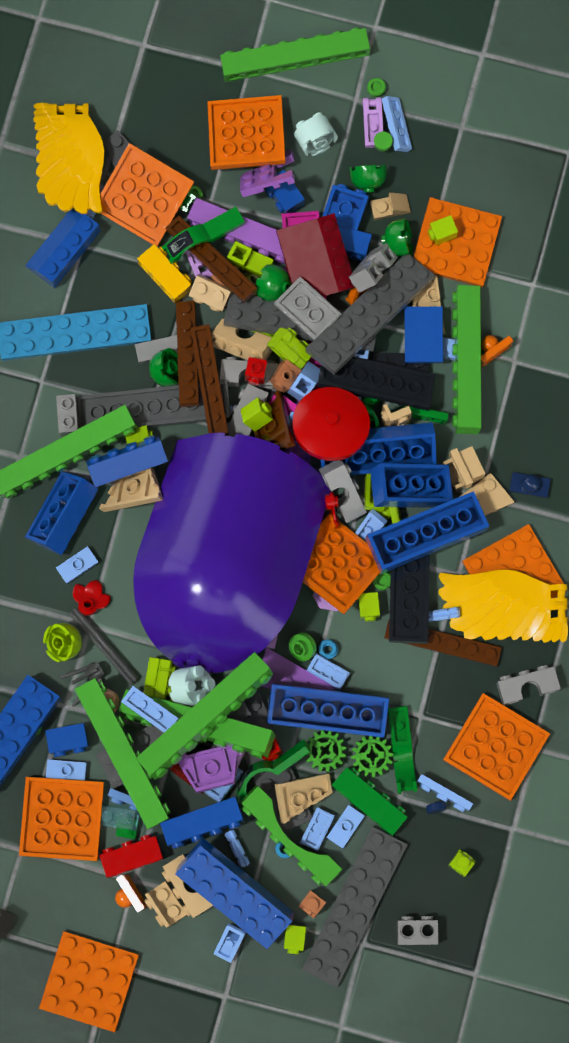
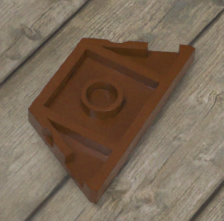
(279, 429)

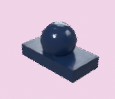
(529, 485)

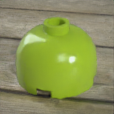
(62, 641)

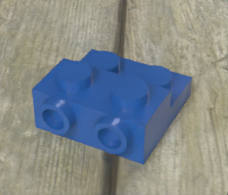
(347, 206)

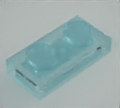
(119, 818)

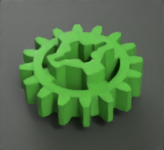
(332, 756)
(363, 756)

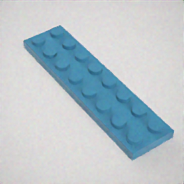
(74, 332)

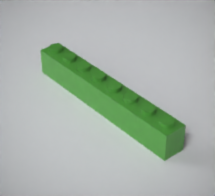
(295, 54)
(467, 360)
(66, 450)
(205, 716)
(230, 733)
(122, 754)

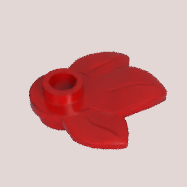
(332, 502)
(90, 594)

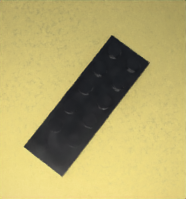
(382, 382)
(409, 602)

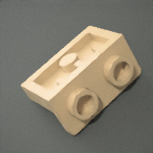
(165, 905)

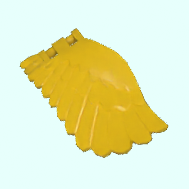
(68, 157)
(505, 606)

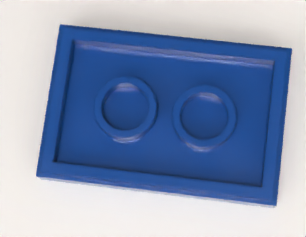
(423, 334)

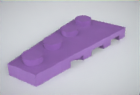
(291, 674)

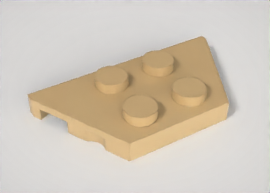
(133, 491)

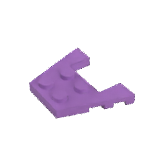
(265, 176)
(210, 768)

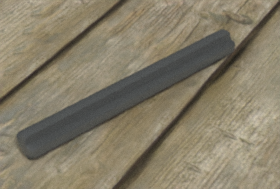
(104, 647)

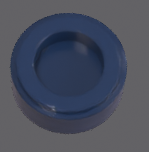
(436, 807)

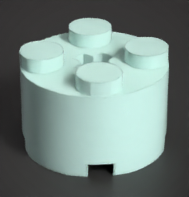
(315, 134)
(190, 685)

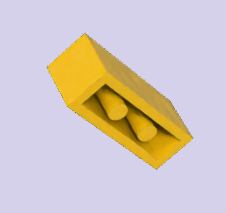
(165, 274)

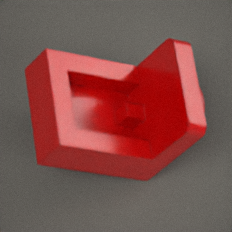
(255, 371)

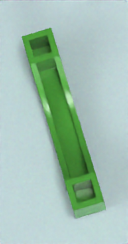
(319, 864)

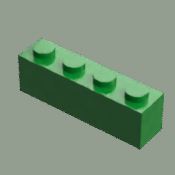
(369, 801)

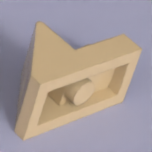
(391, 206)

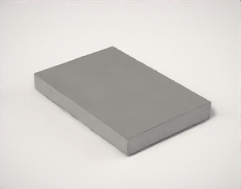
(307, 308)

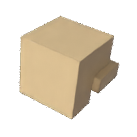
(464, 468)

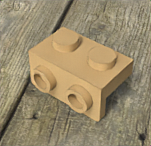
(210, 293)
(397, 418)

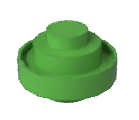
(302, 646)

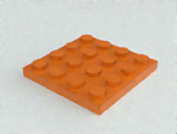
(246, 132)
(144, 194)
(469, 254)
(516, 552)
(340, 565)
(496, 747)
(61, 819)
(89, 981)

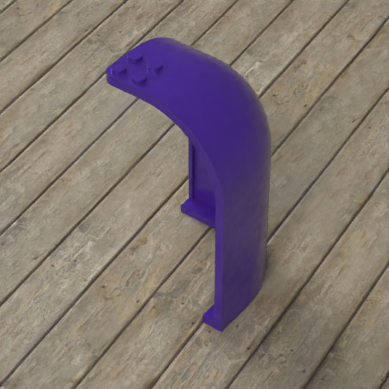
(226, 549)

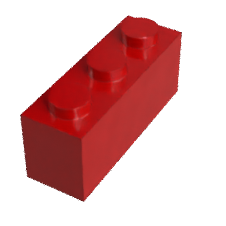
(131, 856)

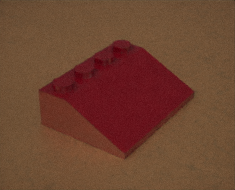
(316, 254)

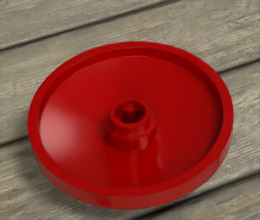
(331, 424)

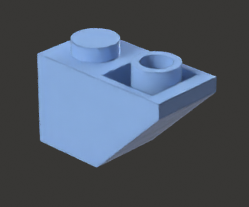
(305, 381)

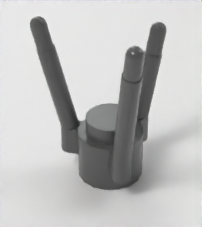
(91, 671)

